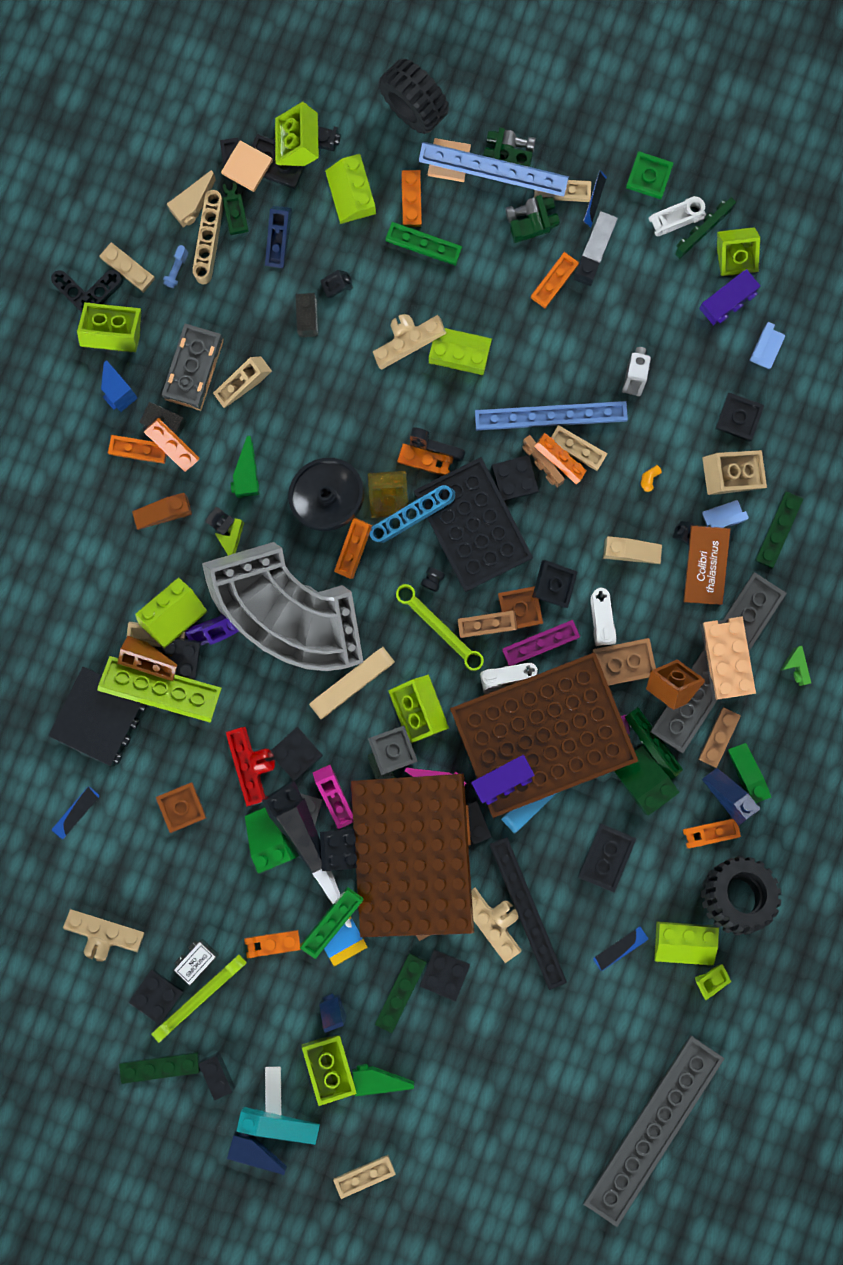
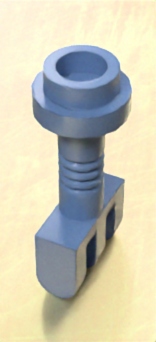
(181, 256)

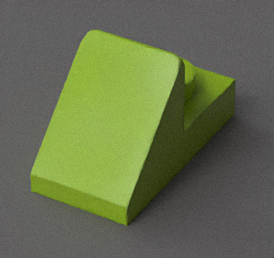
(231, 542)
(712, 981)

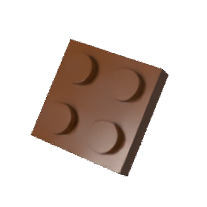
(525, 606)
(181, 807)

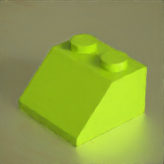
(738, 251)

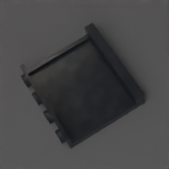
(96, 720)

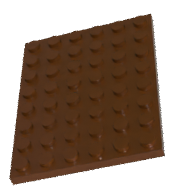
(555, 719)
(412, 856)

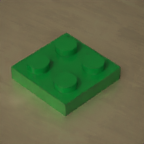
(649, 175)

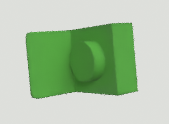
(798, 661)

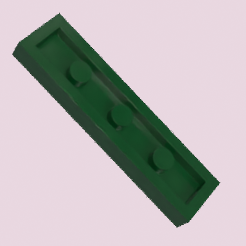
(710, 222)
(778, 529)
(655, 745)
(400, 993)
(159, 1067)

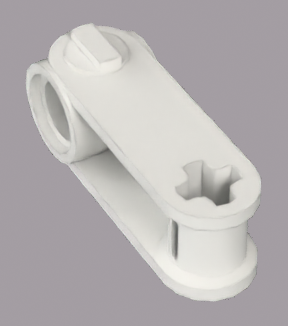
(678, 216)
(602, 618)
(501, 677)

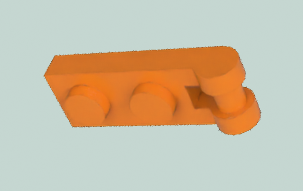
(424, 460)
(712, 833)
(273, 943)

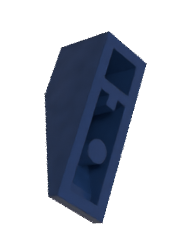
(278, 236)
(731, 796)
(332, 1012)
(252, 1152)

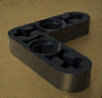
(84, 296)
(420, 439)

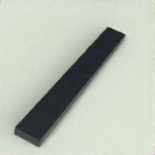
(528, 913)

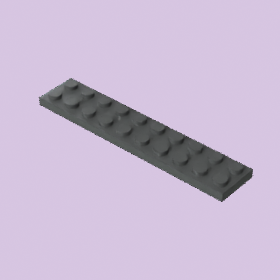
(756, 605)
(653, 1131)

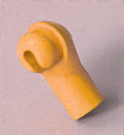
(647, 478)

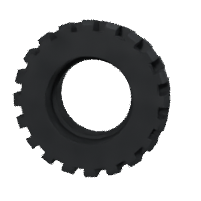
(413, 96)
(764, 891)

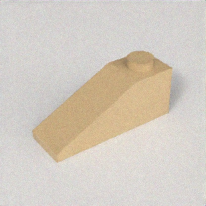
(190, 202)
(242, 380)
(632, 550)

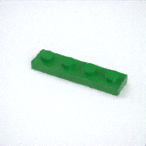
(423, 243)
(331, 922)

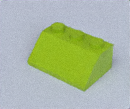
(296, 136)
(350, 189)
(109, 327)
(461, 351)
(170, 613)
(418, 708)
(686, 943)
(328, 1069)

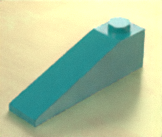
(277, 1126)

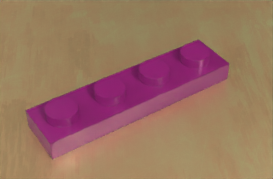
(540, 643)

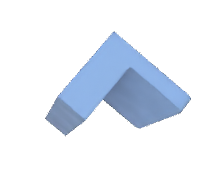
(767, 346)
(725, 515)

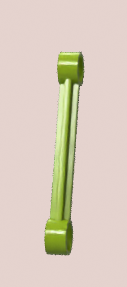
(439, 627)
(196, 1000)

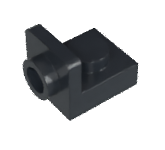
(328, 138)
(336, 283)
(219, 520)
(682, 531)

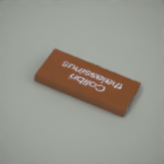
(706, 565)

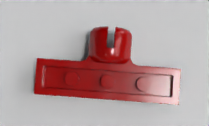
(249, 765)

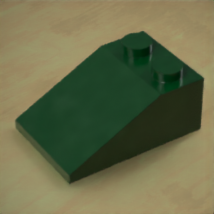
(647, 782)

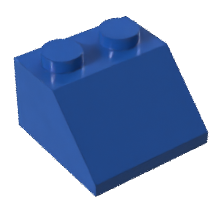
(116, 390)

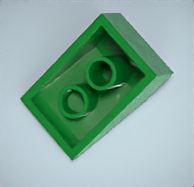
(267, 842)

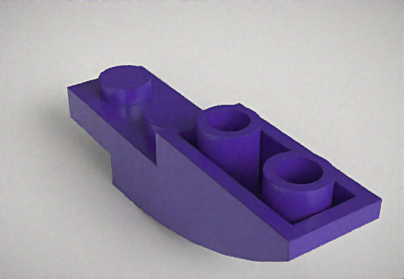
(212, 630)

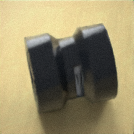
(432, 579)

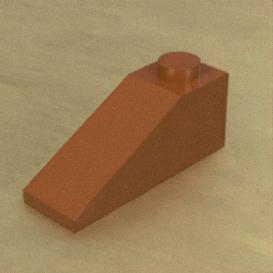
(162, 511)
(145, 658)

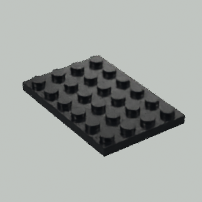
(476, 526)

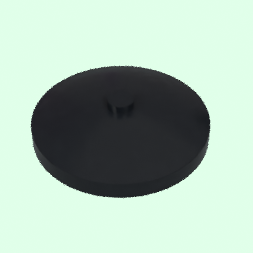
(326, 494)

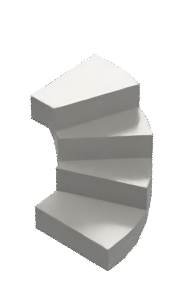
(283, 614)

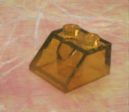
(387, 493)

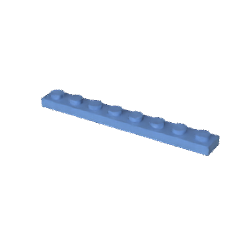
(493, 169)
(551, 415)

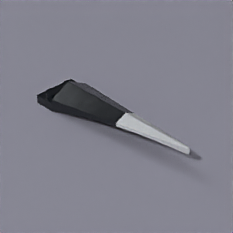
(294, 820)

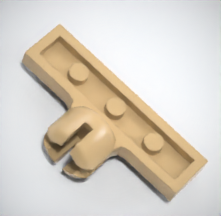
(408, 339)
(494, 924)
(102, 934)

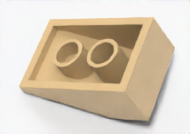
(734, 472)

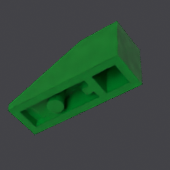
(245, 473)
(749, 773)
(375, 1081)

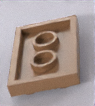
(626, 661)

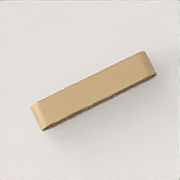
(208, 228)
(351, 683)

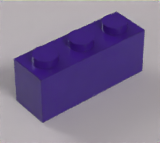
(730, 297)
(503, 780)

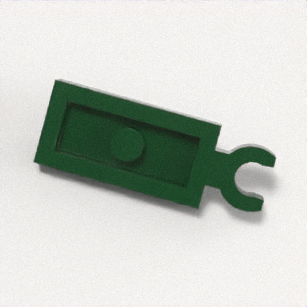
(235, 211)

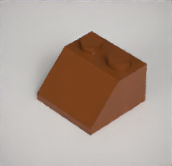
(674, 684)

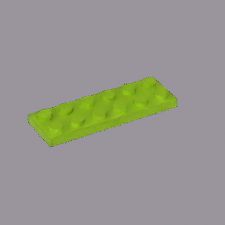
(178, 696)

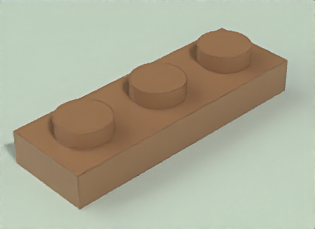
(542, 462)
(487, 624)
(719, 737)

